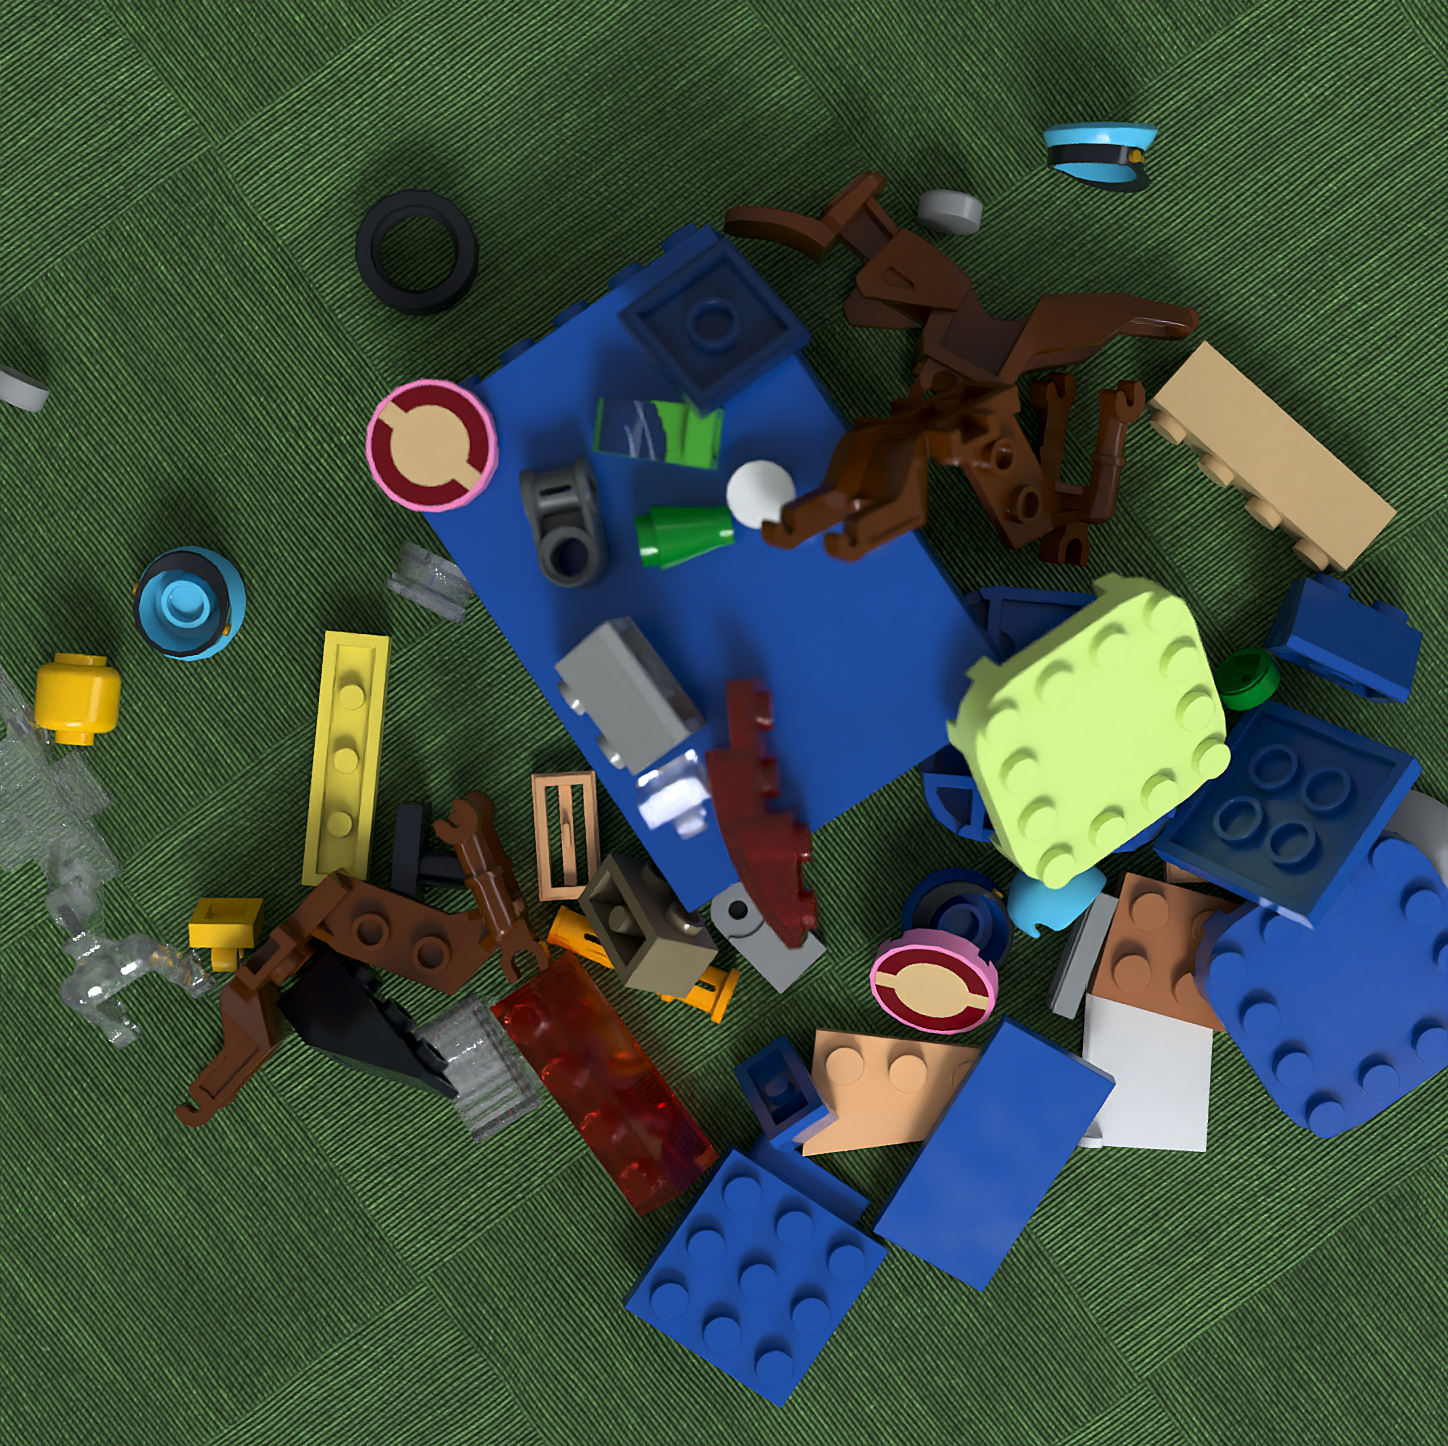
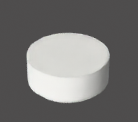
(759, 492)

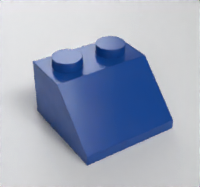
(1346, 641)

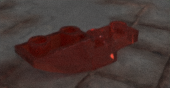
(761, 840)

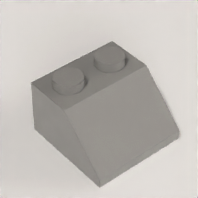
(627, 695)

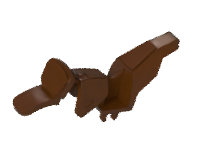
(919, 288)

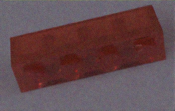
(605, 1084)

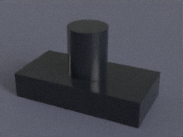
(413, 862)

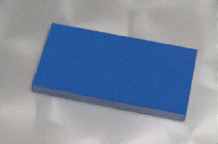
(993, 1153)

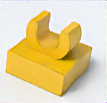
(227, 928)

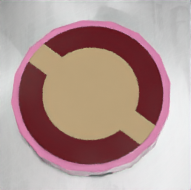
(432, 445)
(934, 981)

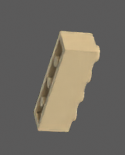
(1268, 460)

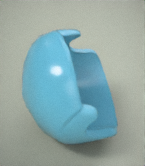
(1036, 903)

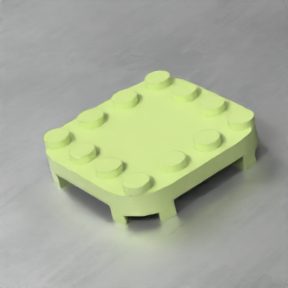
(1092, 729)

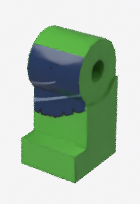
(658, 432)

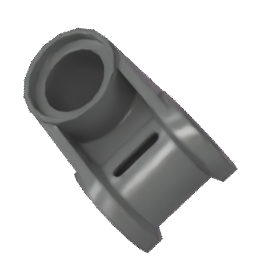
(565, 517)

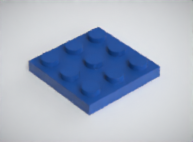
(1289, 811)
(755, 1275)

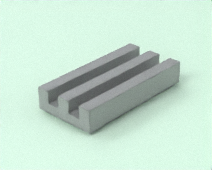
(1080, 956)

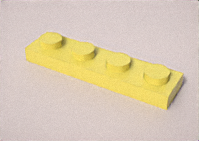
(347, 755)

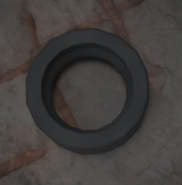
(401, 206)

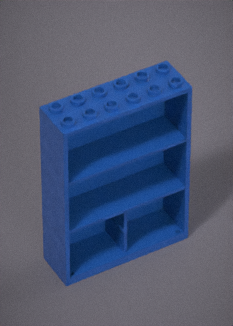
(855, 653)

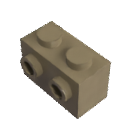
(646, 927)

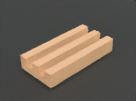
(564, 781)

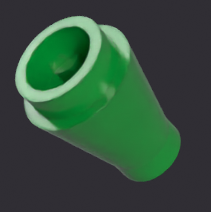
(681, 533)

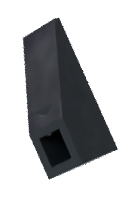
(350, 1021)

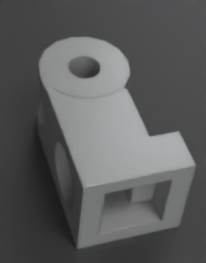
(750, 934)

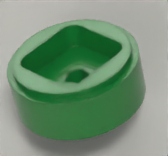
(1246, 678)

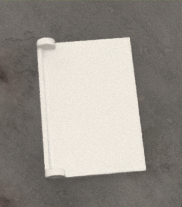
(1158, 1075)

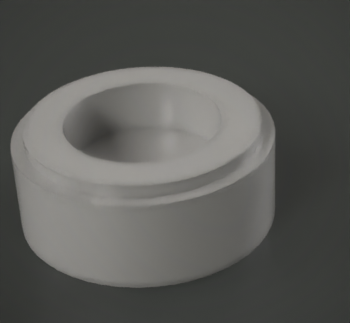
(949, 212)
(22, 390)

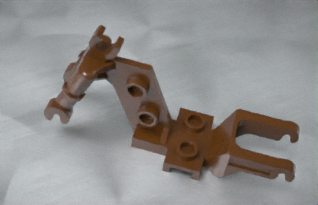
(881, 470)
(379, 930)

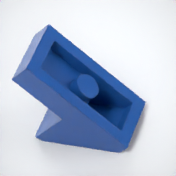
(784, 1095)

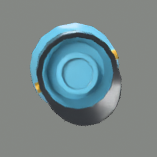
(1101, 153)
(189, 603)

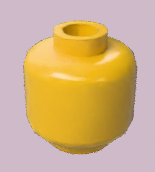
(77, 697)

